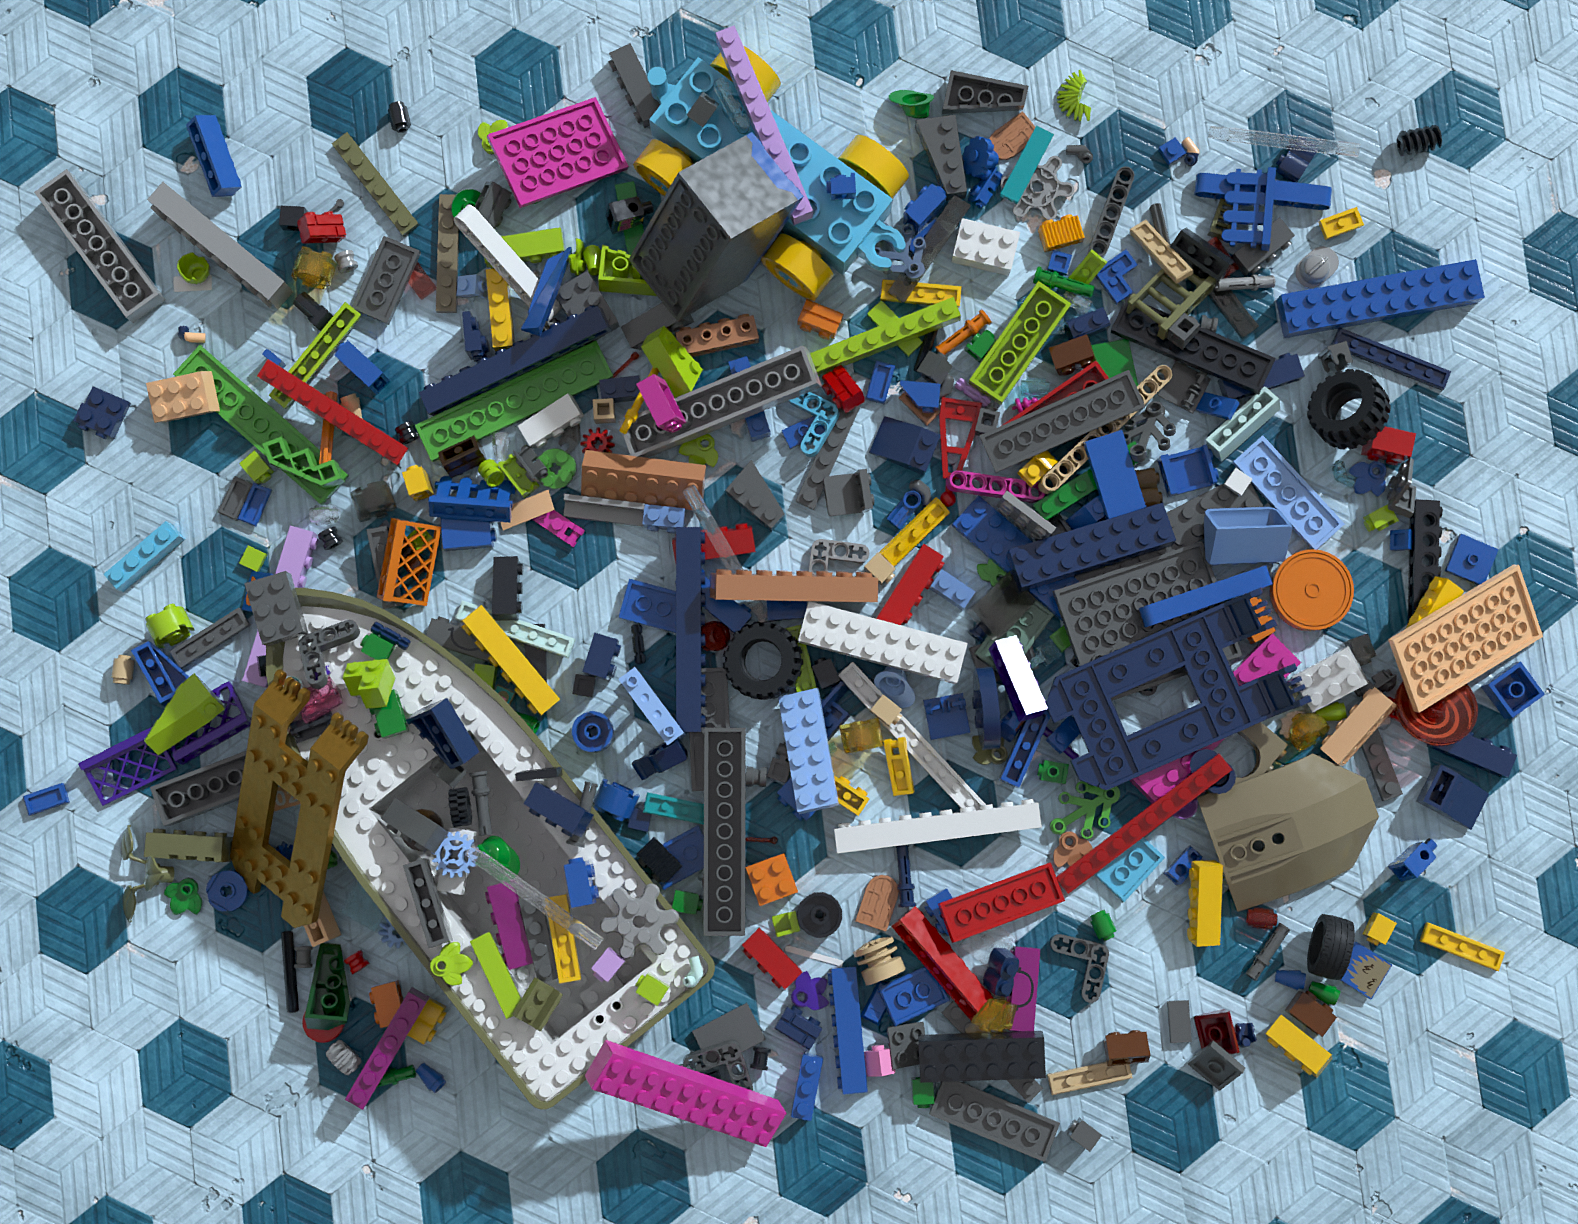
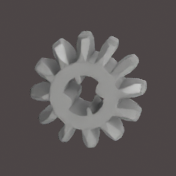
(343, 1057)

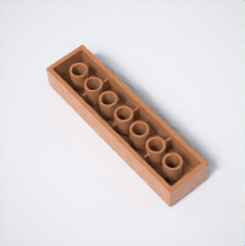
(793, 587)

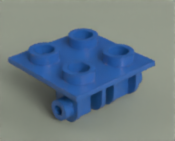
(946, 716)

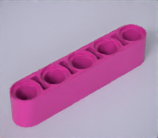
(986, 486)

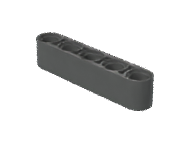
(1115, 206)

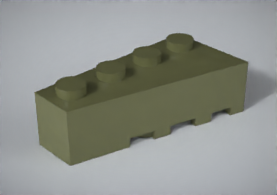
(188, 847)

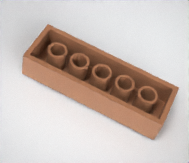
(640, 479)

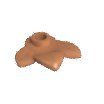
(1071, 853)

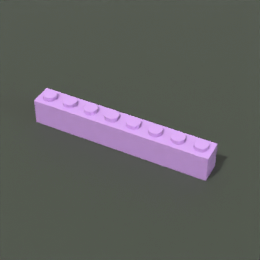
(296, 560)

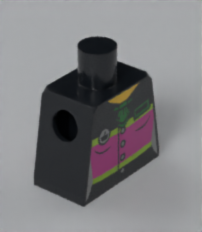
(627, 213)

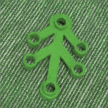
(1088, 808)

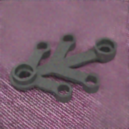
(1153, 412)

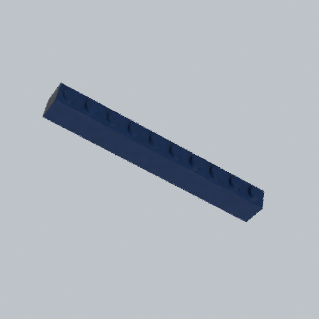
(515, 360)
(689, 629)

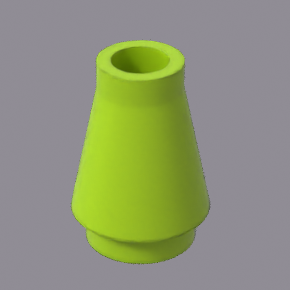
(592, 258)
(1333, 712)

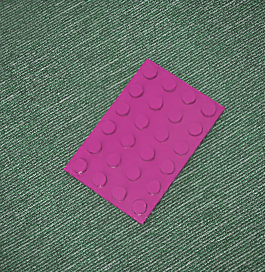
(557, 152)

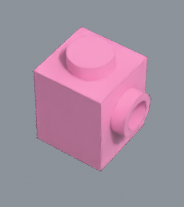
(878, 1061)

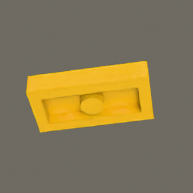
(1341, 223)

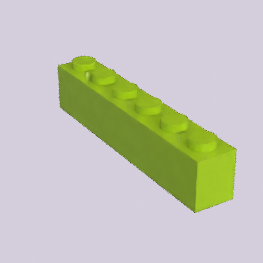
(320, 349)

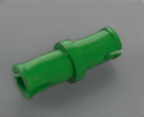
(395, 1075)

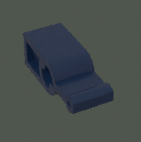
(660, 759)

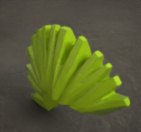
(1071, 98)

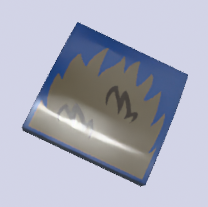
(1365, 971)

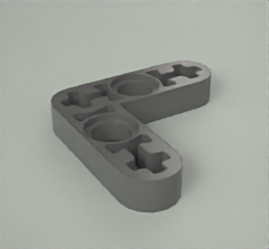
(319, 645)
(1089, 955)
(729, 1060)

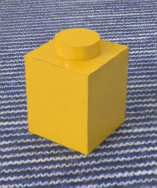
(1379, 929)

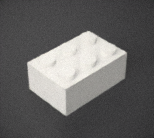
(985, 247)
(1331, 678)

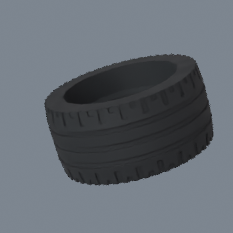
(1330, 947)

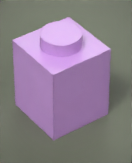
(607, 965)

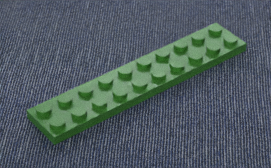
(515, 399)
(253, 416)

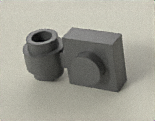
(780, 768)

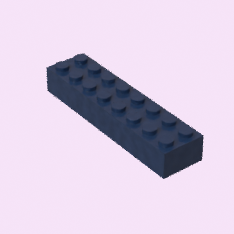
(1090, 547)

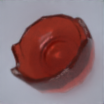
(716, 636)

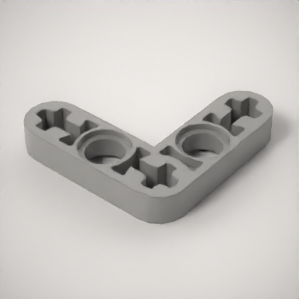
(830, 546)

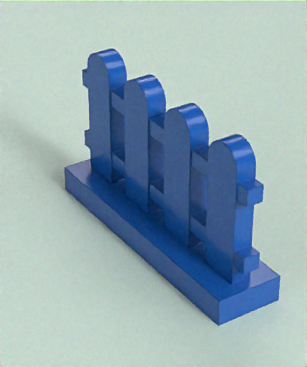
(1250, 217)
(468, 508)

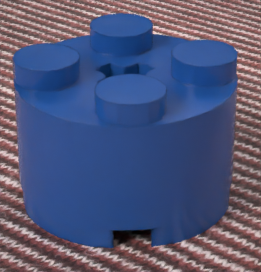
(588, 721)
(616, 800)

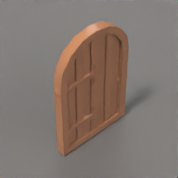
(1012, 136)
(878, 902)

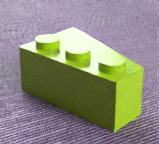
(672, 361)

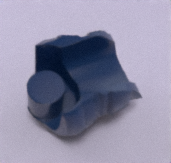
(1245, 1034)

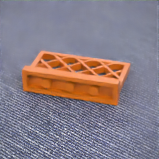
(392, 558)

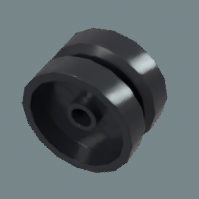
(819, 926)

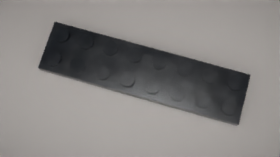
(1204, 352)

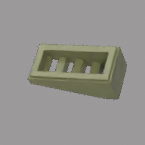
(1213, 232)

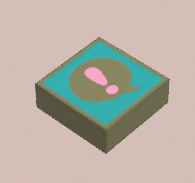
(506, 694)

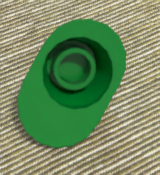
(913, 103)
(501, 852)

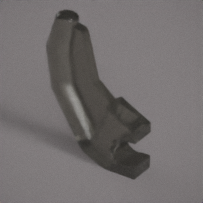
(572, 437)

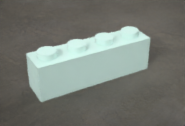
(1243, 424)

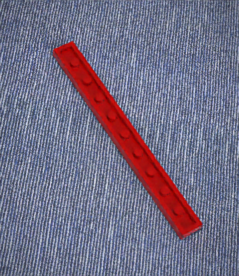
(1143, 823)

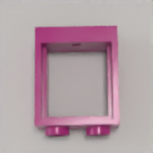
(661, 403)

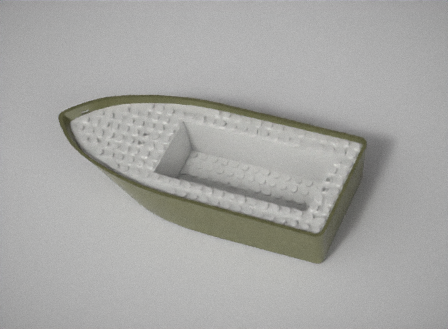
(543, 1062)

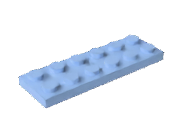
(1288, 493)
(808, 751)

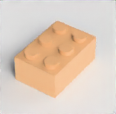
(183, 396)

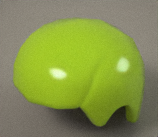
(193, 268)

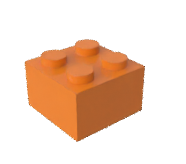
(771, 879)

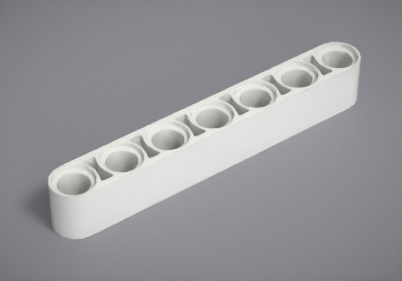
(500, 255)

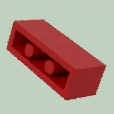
(771, 959)

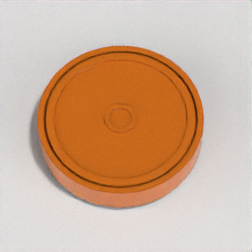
(1311, 590)

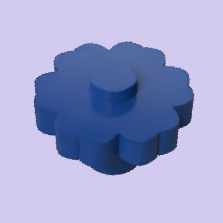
(979, 156)

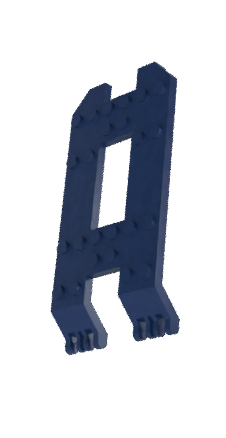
(1222, 708)

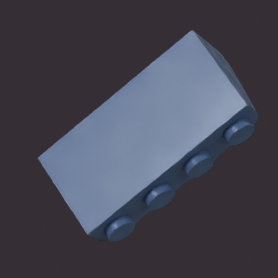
(1246, 535)

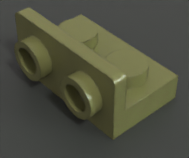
(537, 1004)

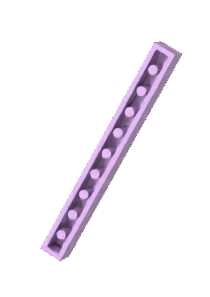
(759, 112)

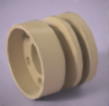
(879, 960)

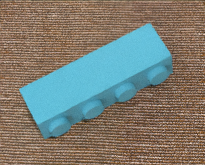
(144, 556)

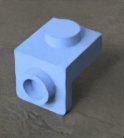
(472, 286)

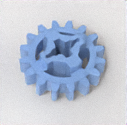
(461, 862)

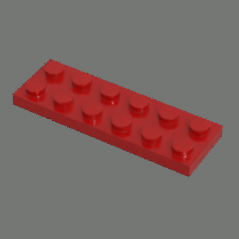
(1001, 902)

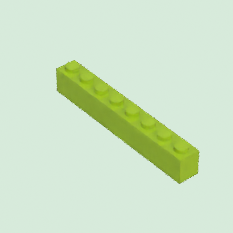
(886, 336)

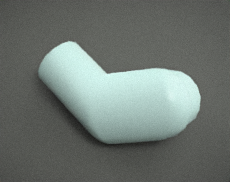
(694, 974)

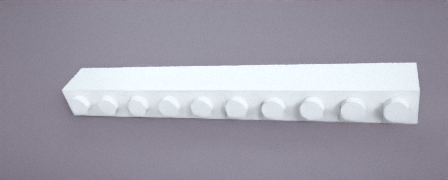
(937, 827)

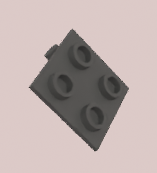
(1185, 387)
(904, 1044)

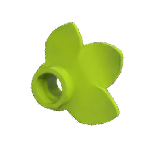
(485, 129)
(576, 261)
(698, 453)
(454, 964)

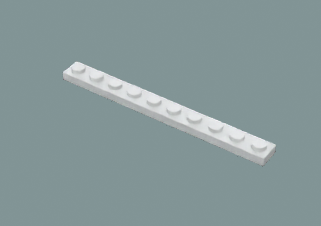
(916, 744)

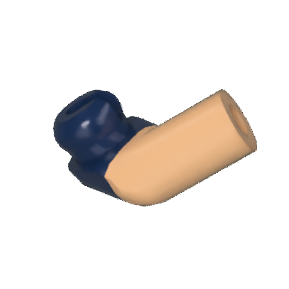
(1192, 152)
(184, 334)

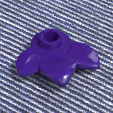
(812, 990)

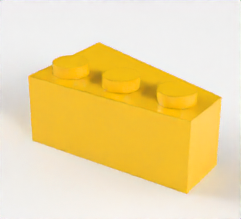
(1298, 1046)

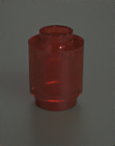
(1261, 918)

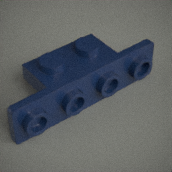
(832, 712)

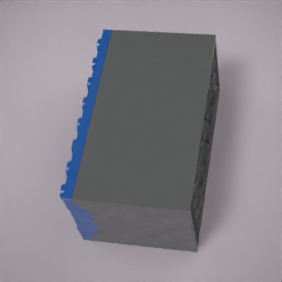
(714, 226)

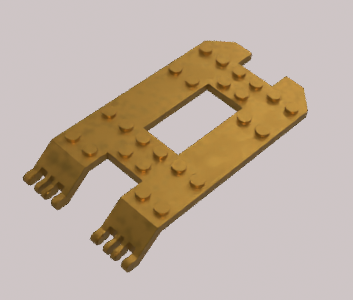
(312, 782)

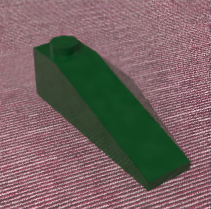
(329, 994)

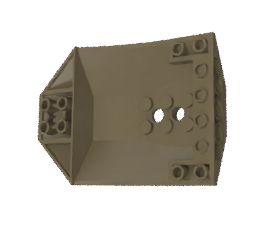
(1317, 809)

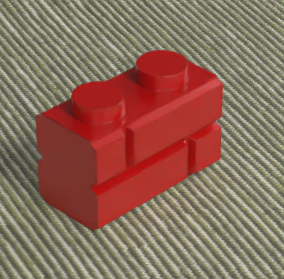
(321, 228)
(842, 388)

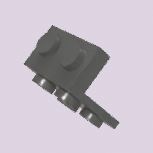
(1401, 492)
(848, 493)

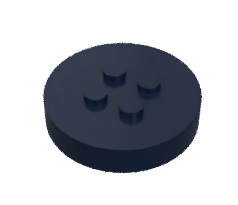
(986, 708)

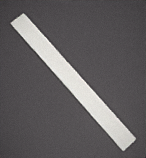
(814, 955)

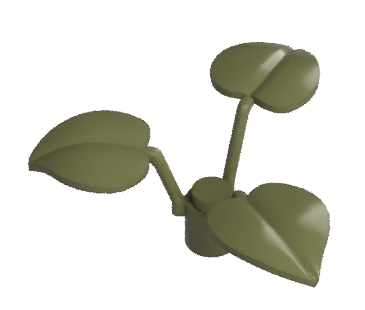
(153, 874)

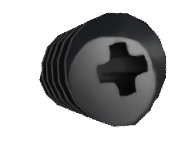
(1419, 138)

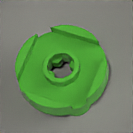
(562, 459)

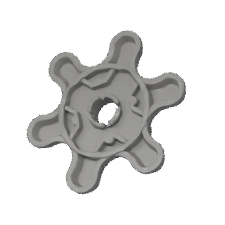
(1051, 189)
(654, 921)

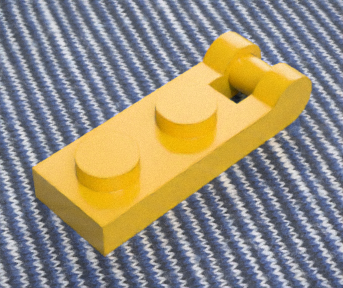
(899, 767)

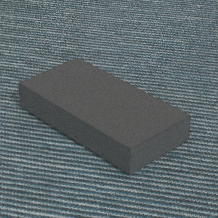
(235, 498)
(1179, 1021)

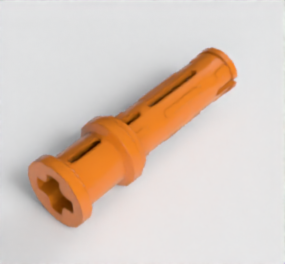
(970, 328)

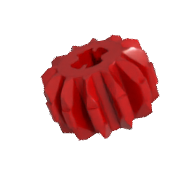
(594, 437)

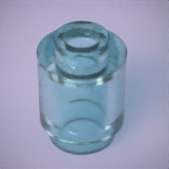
(1034, 387)

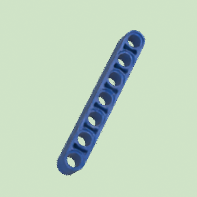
(1285, 193)
(1205, 596)

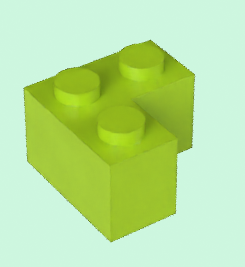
(371, 681)

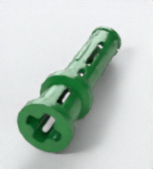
(1054, 280)

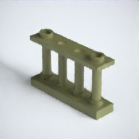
(1191, 299)

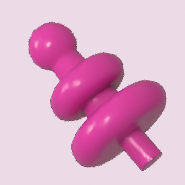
(1026, 403)

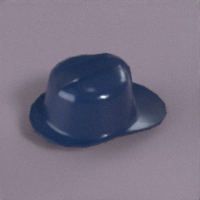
(1222, 785)

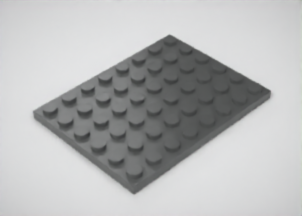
(1105, 614)

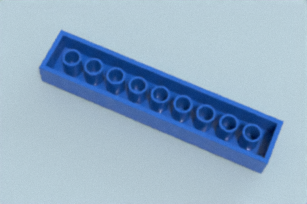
(1380, 298)

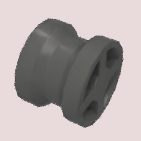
(1208, 323)

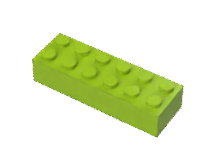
(1019, 343)

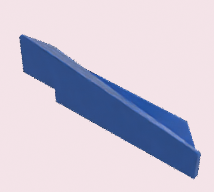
(546, 293)

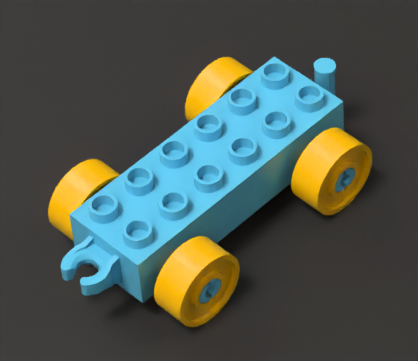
(838, 227)

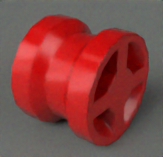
(356, 962)

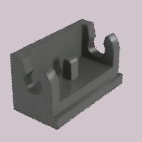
(1338, 354)

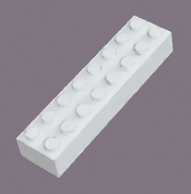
(882, 642)

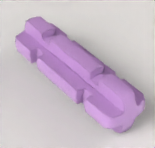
(972, 392)

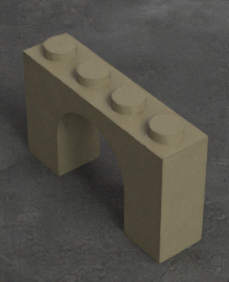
(1266, 746)

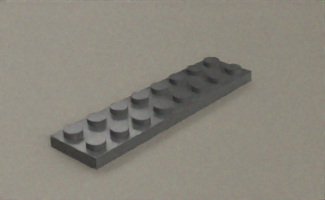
(1062, 421)

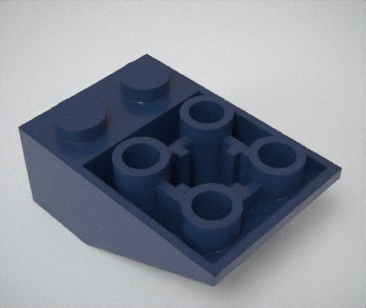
(1452, 796)

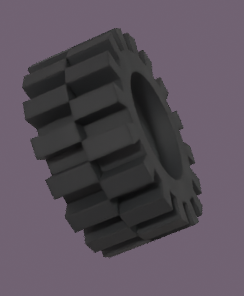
(460, 807)

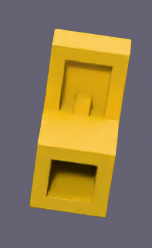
(1037, 468)

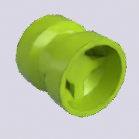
(491, 473)

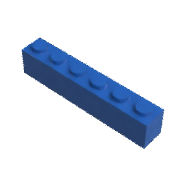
(849, 1030)

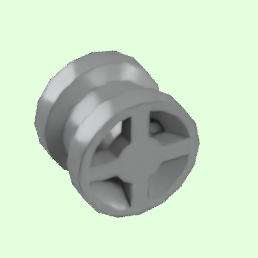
(346, 261)

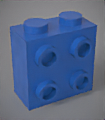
(925, 207)
(580, 882)

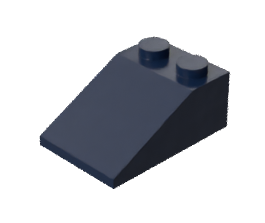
(905, 444)

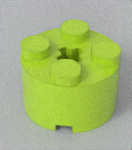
(169, 626)

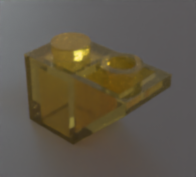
(995, 1015)

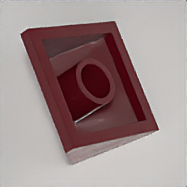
(1217, 1027)

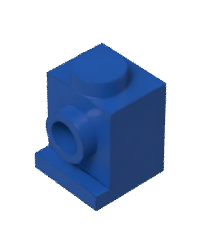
(842, 187)

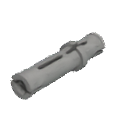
(1252, 282)

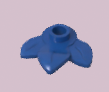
(1367, 480)

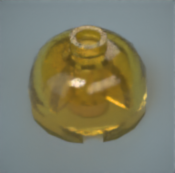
(1306, 730)

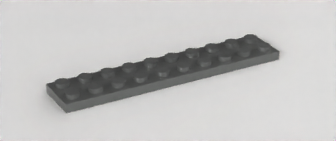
(1188, 523)

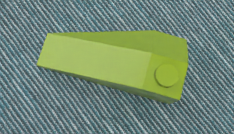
(186, 712)

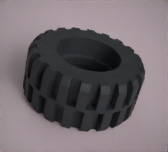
(1362, 424)
(736, 655)

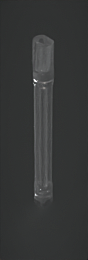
(1285, 141)
(719, 541)
(534, 897)

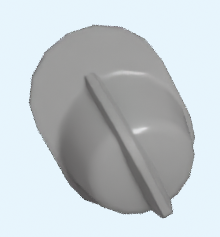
(1317, 267)

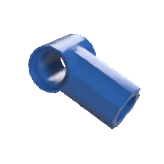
(903, 511)

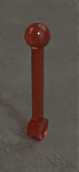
(634, 356)
(774, 840)

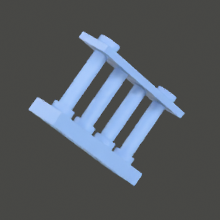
(651, 706)

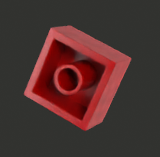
(1390, 445)

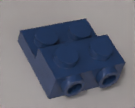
(475, 343)
(102, 413)

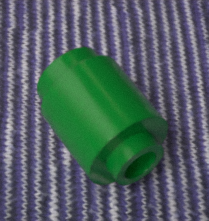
(1103, 925)

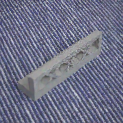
(603, 510)

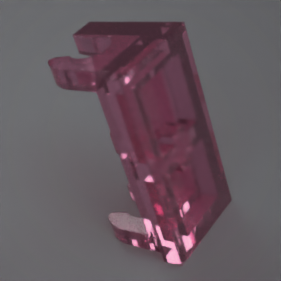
(321, 701)

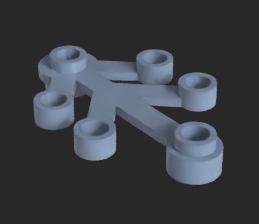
(909, 263)

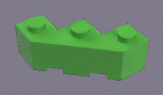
(303, 464)

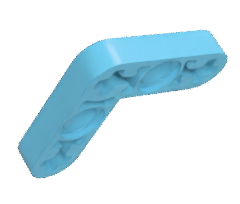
(821, 419)

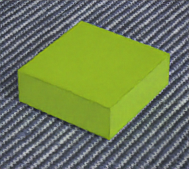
(253, 558)

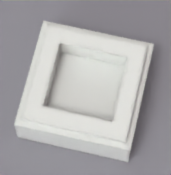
(1237, 482)

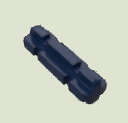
(390, 636)

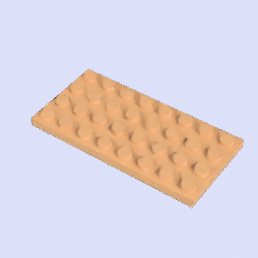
(1465, 638)

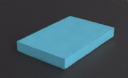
(1130, 869)

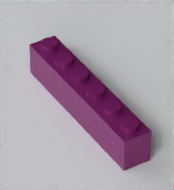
(387, 1048)

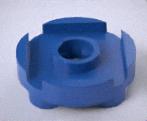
(216, 893)

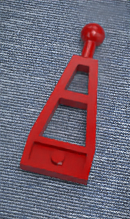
(960, 411)

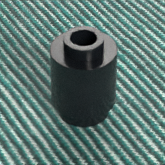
(399, 117)

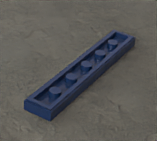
(1393, 359)

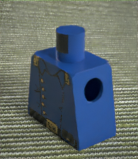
(1413, 860)

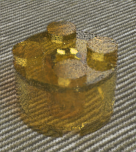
(314, 268)
(861, 735)

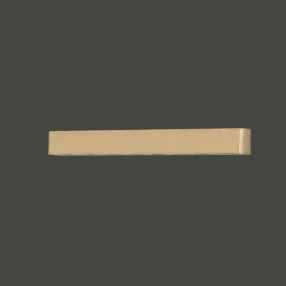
(1071, 463)

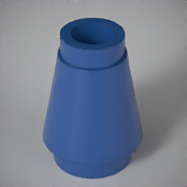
(1291, 978)
(431, 1078)

